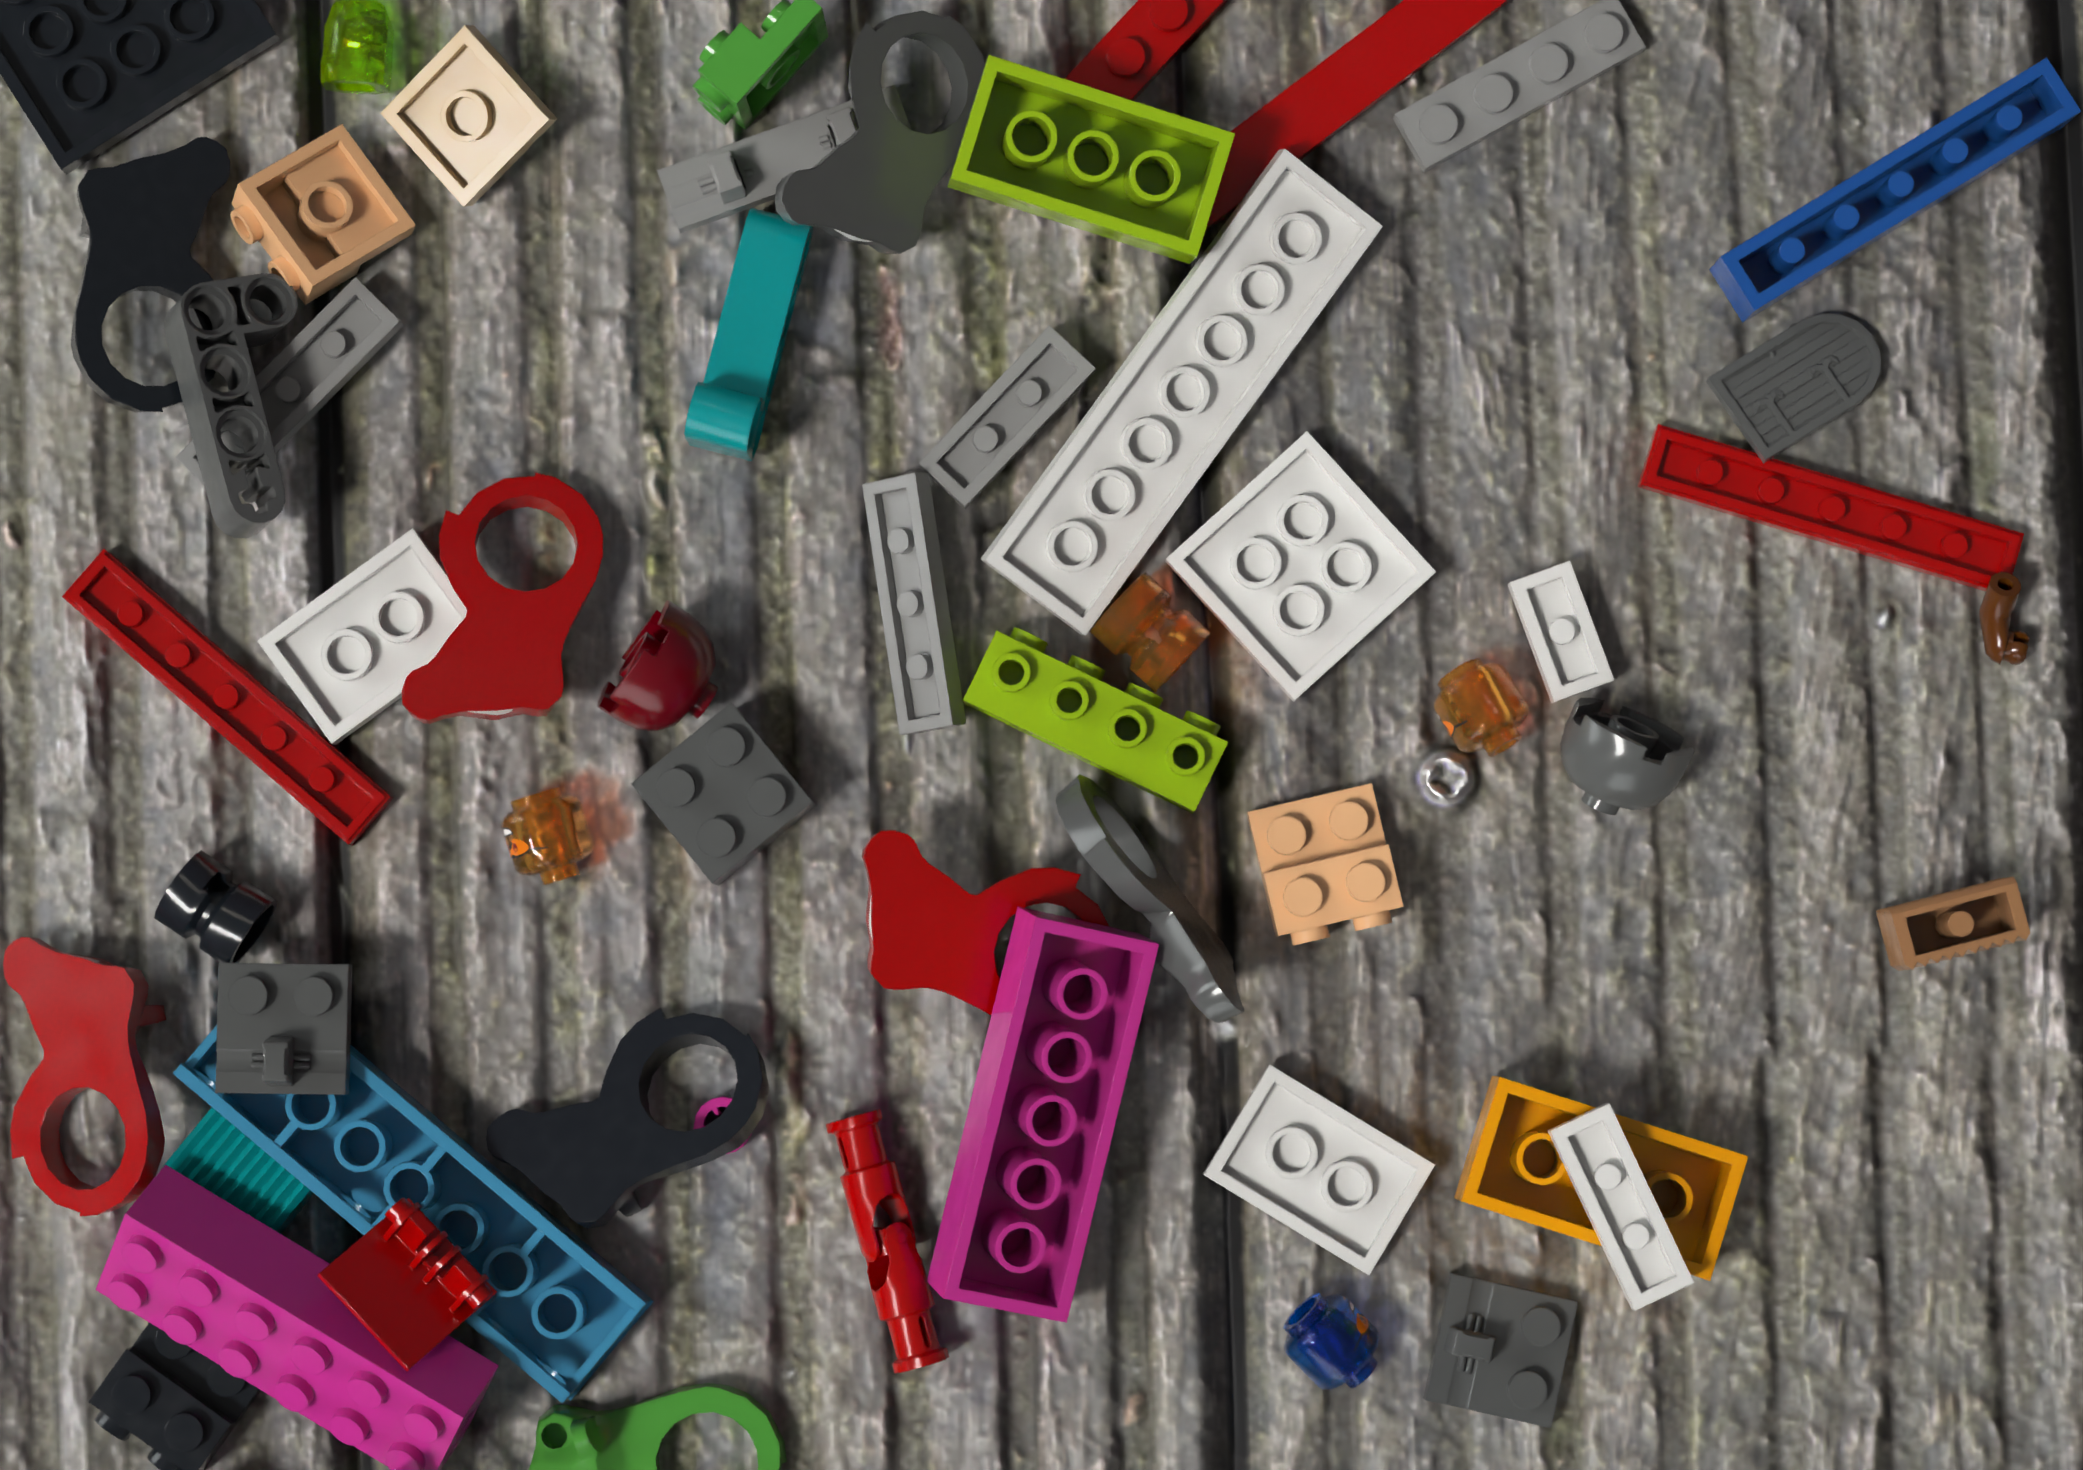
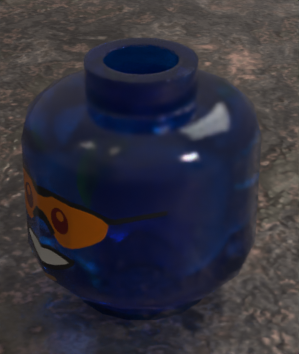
(1331, 1341)

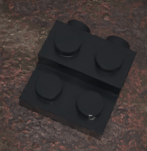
(171, 1401)

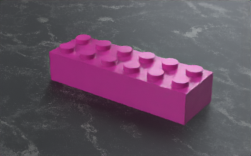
(1042, 1115)
(268, 1318)

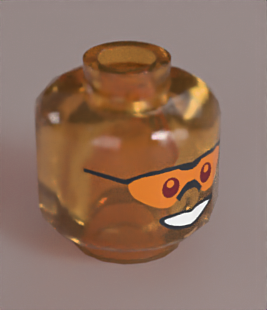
(1481, 707)
(547, 835)

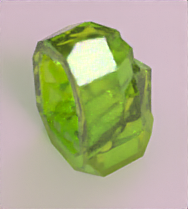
(357, 48)

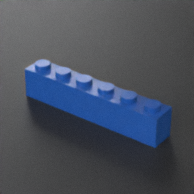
(1894, 190)

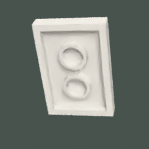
(366, 635)
(1318, 1169)

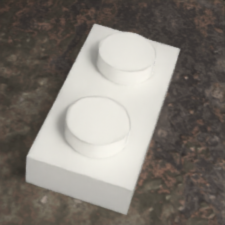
(1560, 632)

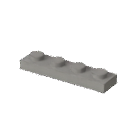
(1518, 83)
(314, 366)
(914, 603)

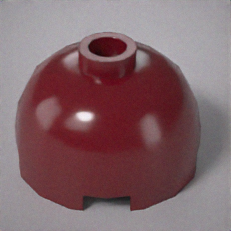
(663, 673)

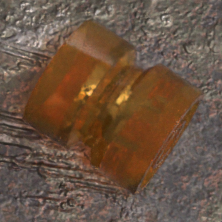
(1133, 615)

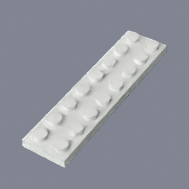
(1182, 392)

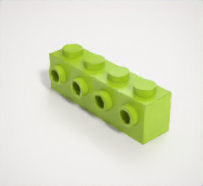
(1095, 721)

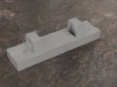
(711, 188)

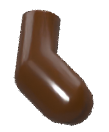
(1995, 620)

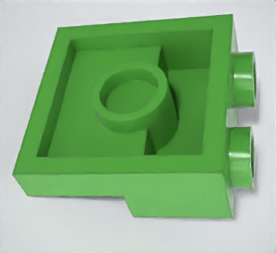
(747, 71)

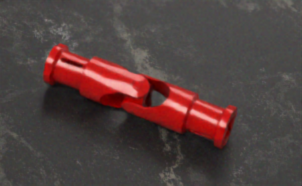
(891, 1254)

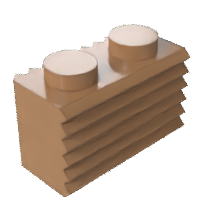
(1953, 924)

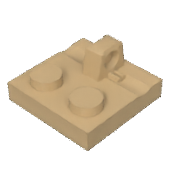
(468, 115)

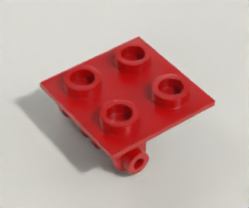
(407, 1283)

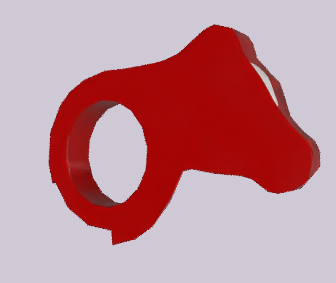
(512, 640)
(937, 933)

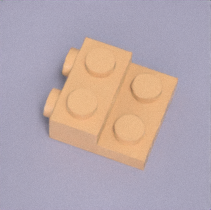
(320, 214)
(1325, 863)

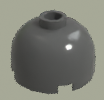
(1621, 757)

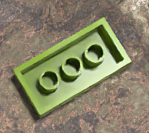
(1091, 160)

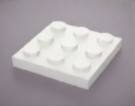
(1300, 566)

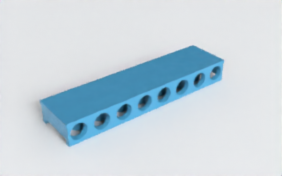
(363, 1151)

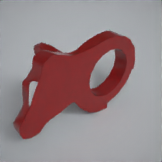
(88, 1028)

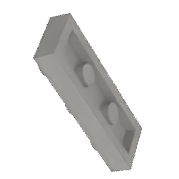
(1007, 417)

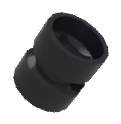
(214, 908)

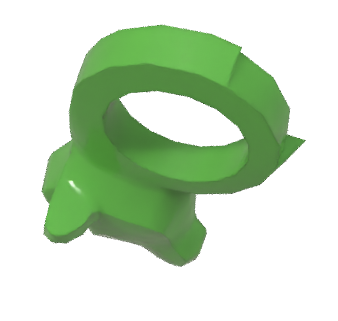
(634, 1433)

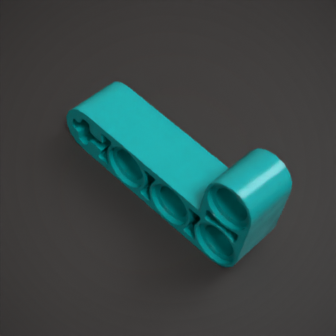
(750, 338)

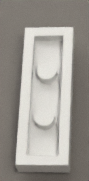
(1620, 1206)

